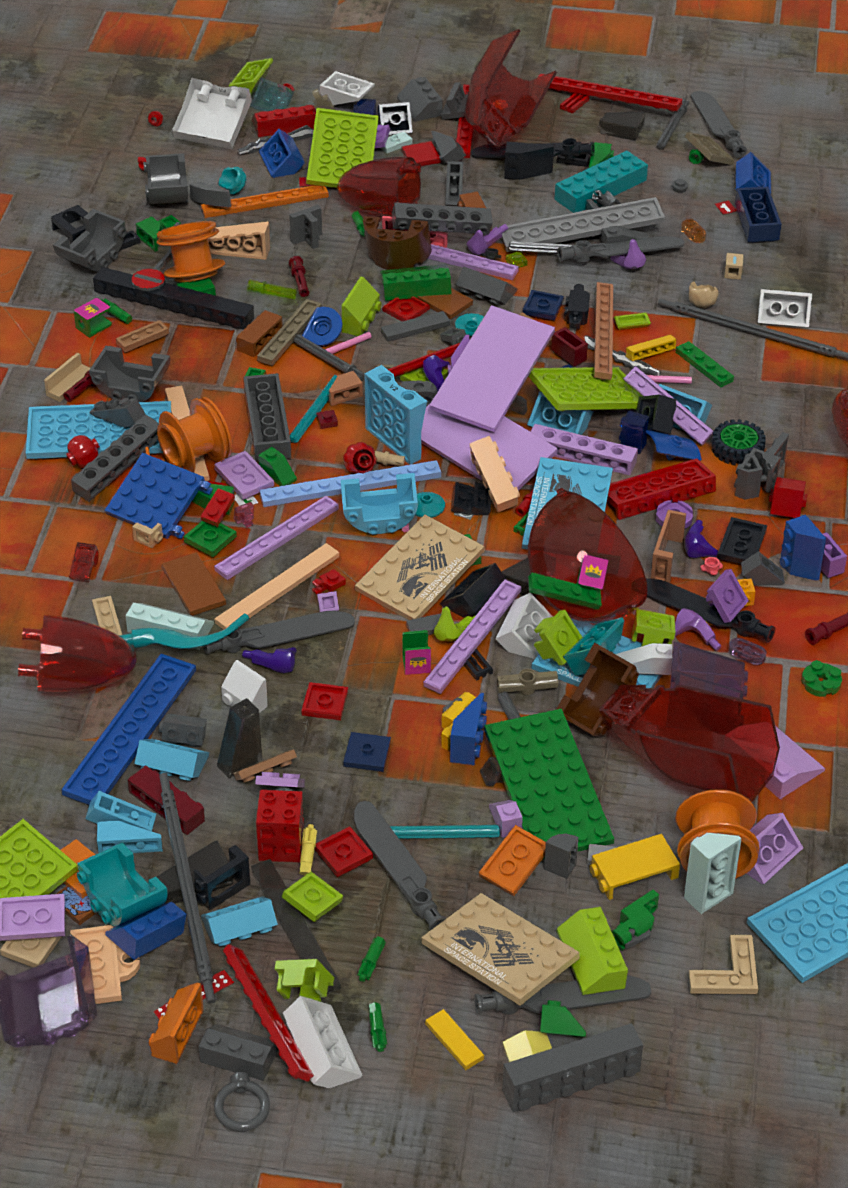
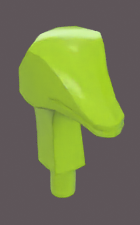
(446, 628)

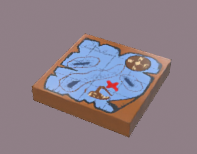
(76, 907)

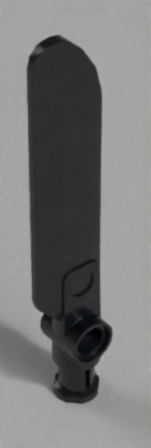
(569, 148)
(679, 598)

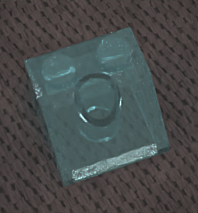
(271, 96)

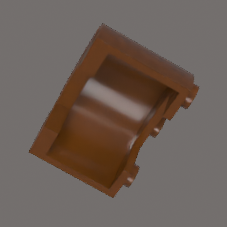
(397, 248)
(598, 684)

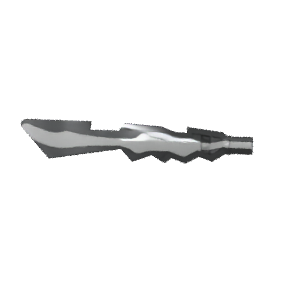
(298, 134)
(620, 356)

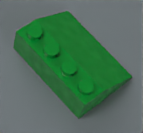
(416, 282)

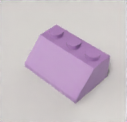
(777, 846)

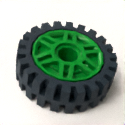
(736, 439)

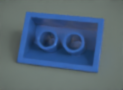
(281, 155)
(752, 173)
(802, 548)
(149, 930)

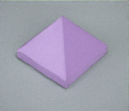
(328, 601)

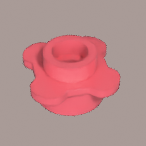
(711, 565)

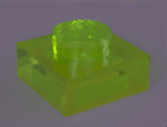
(517, 259)

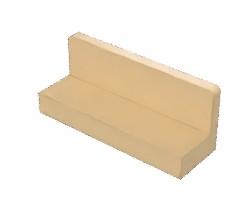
(65, 377)

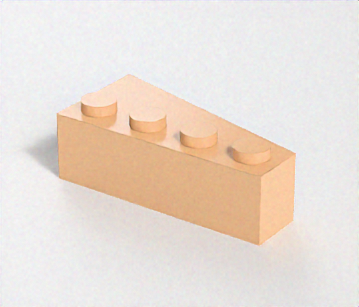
(242, 241)
(493, 474)

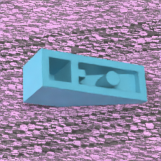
(109, 808)
(135, 838)

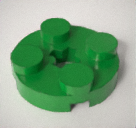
(818, 670)

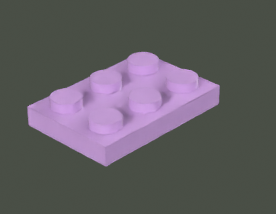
(244, 475)
(273, 778)
(32, 917)

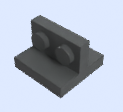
(455, 103)
(306, 226)

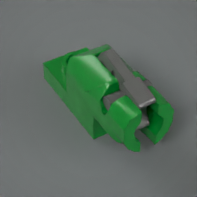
(636, 921)

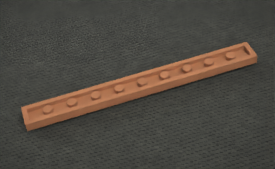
(603, 331)

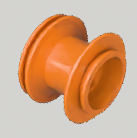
(190, 251)
(194, 435)
(721, 814)

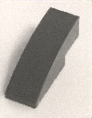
(210, 194)

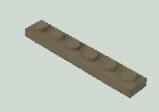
(287, 333)

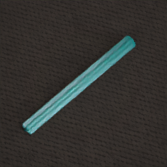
(312, 412)
(446, 831)

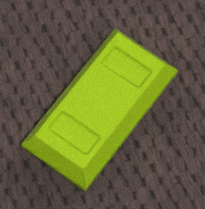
(632, 321)

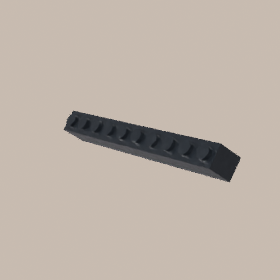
(176, 299)

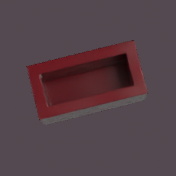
(569, 346)

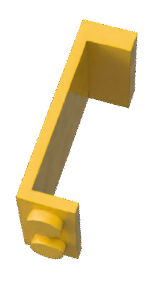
(633, 863)

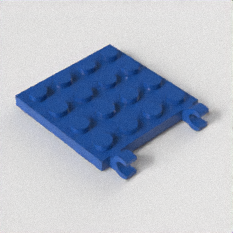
(156, 494)

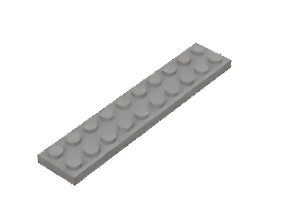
(585, 223)

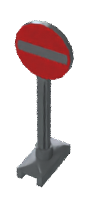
(152, 278)

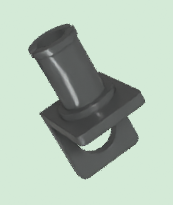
(605, 200)

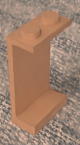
(672, 530)

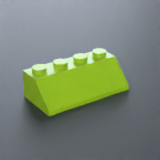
(600, 960)

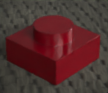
(327, 419)

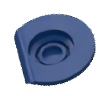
(323, 326)

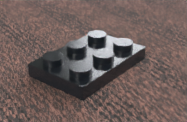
(741, 540)

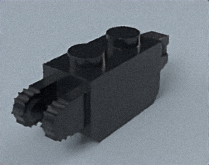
(577, 307)

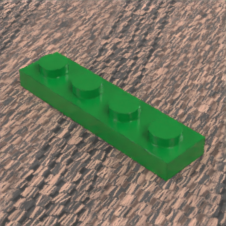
(704, 364)
(564, 591)

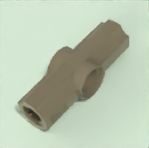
(527, 681)

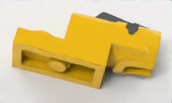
(450, 712)

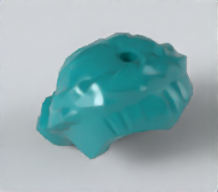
(232, 179)

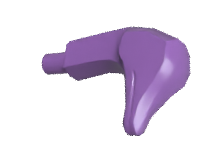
(479, 243)
(633, 259)
(690, 620)

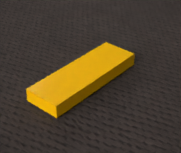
(454, 1039)

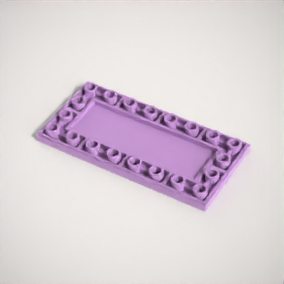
(492, 368)
(515, 444)

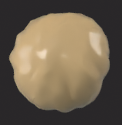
(703, 295)

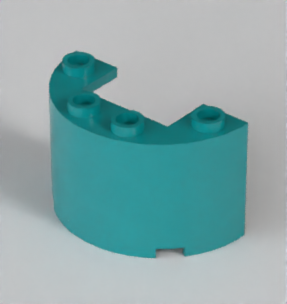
(116, 886)

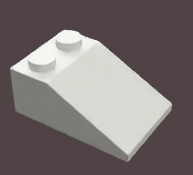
(344, 88)

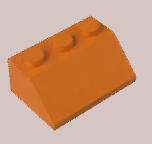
(177, 1023)

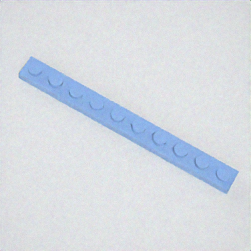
(332, 486)

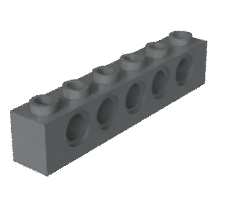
(443, 217)
(115, 458)

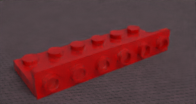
(651, 489)

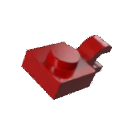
(331, 580)

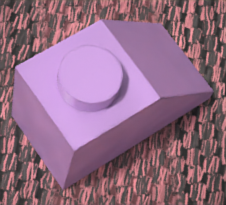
(506, 816)

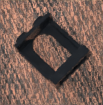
(65, 218)
(237, 866)

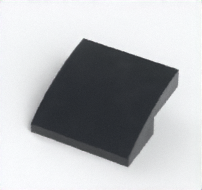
(471, 499)

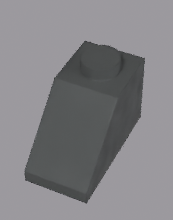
(762, 571)

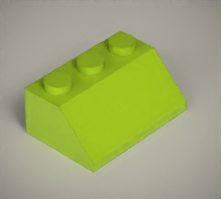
(251, 74)
(360, 308)

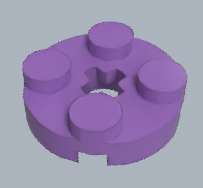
(680, 507)

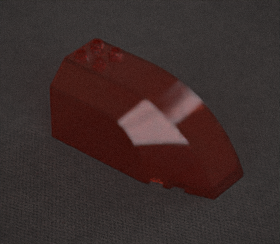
(499, 102)
(697, 736)

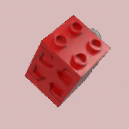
(280, 825)

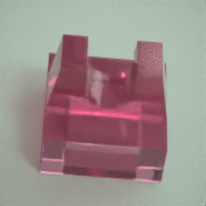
(244, 514)

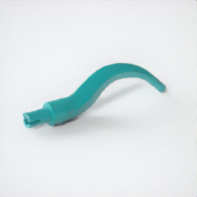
(147, 636)

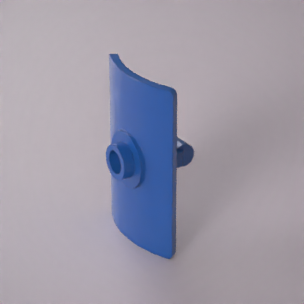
(675, 446)

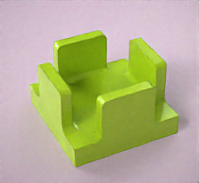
(654, 627)
(557, 637)
(304, 973)

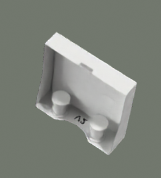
(212, 114)

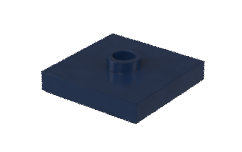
(543, 304)
(367, 751)

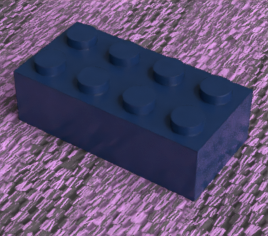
(758, 214)

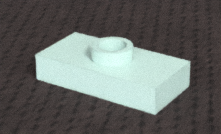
(396, 142)

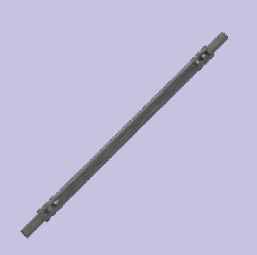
(754, 329)
(187, 889)

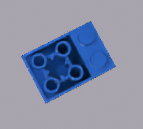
(467, 732)

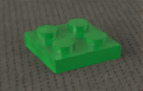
(210, 538)

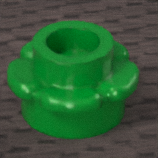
(693, 159)

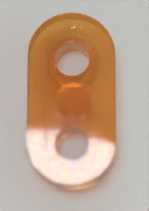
(693, 231)

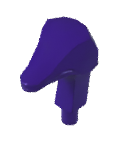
(432, 369)
(696, 544)
(280, 661)

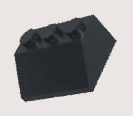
(474, 591)

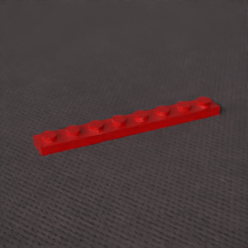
(270, 1017)

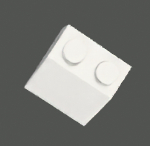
(244, 684)

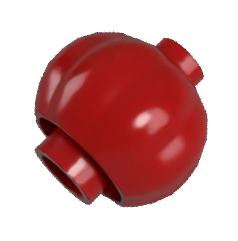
(82, 450)
(358, 456)

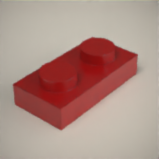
(217, 507)

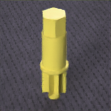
(307, 852)

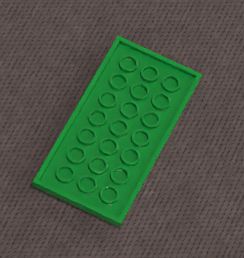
(548, 778)

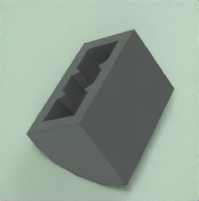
(561, 854)

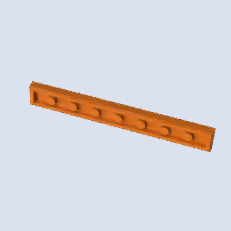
(267, 200)

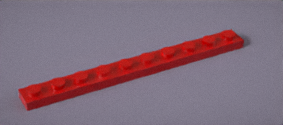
(615, 93)

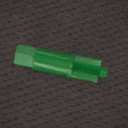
(358, 219)
(118, 312)
(370, 961)
(377, 1031)

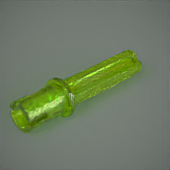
(264, 287)

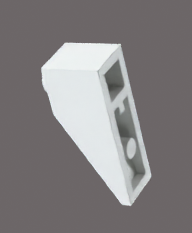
(650, 658)

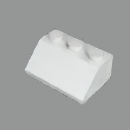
(784, 308)
(518, 628)

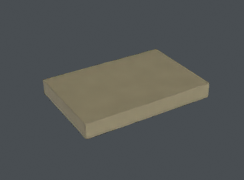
(709, 148)

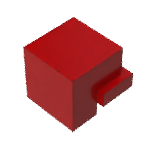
(788, 497)

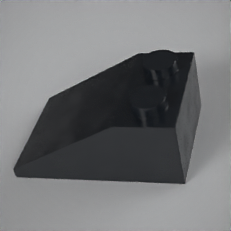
(528, 160)

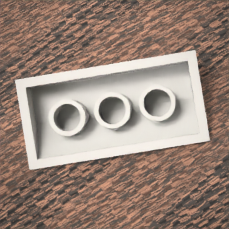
(321, 1042)

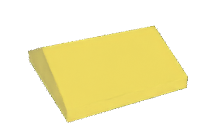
(526, 1044)

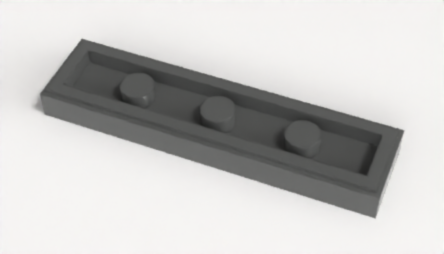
(415, 326)

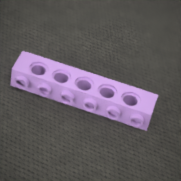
(588, 449)

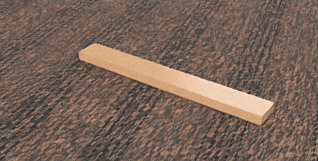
(180, 410)
(279, 585)

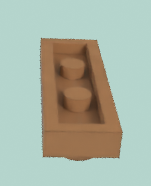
(142, 336)
(265, 766)

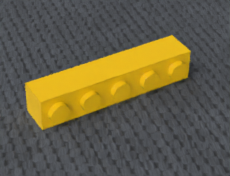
(651, 347)

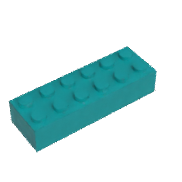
(610, 175)

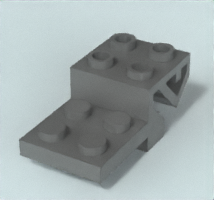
(760, 469)

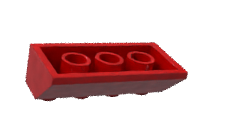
(285, 119)

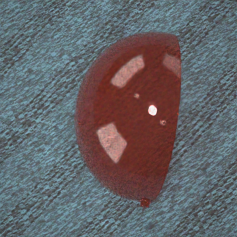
(575, 527)

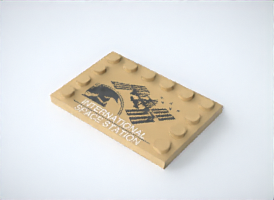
(419, 568)
(500, 948)

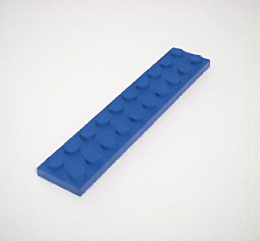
(132, 723)

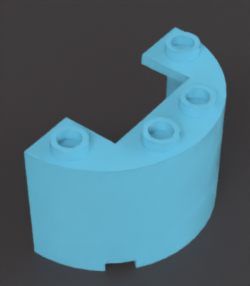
(380, 509)

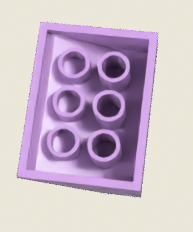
(792, 767)

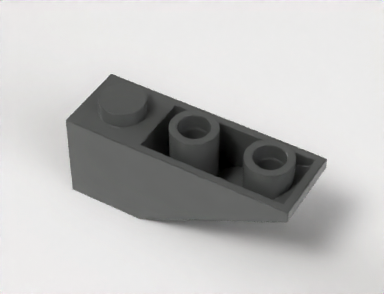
(447, 147)
(120, 412)

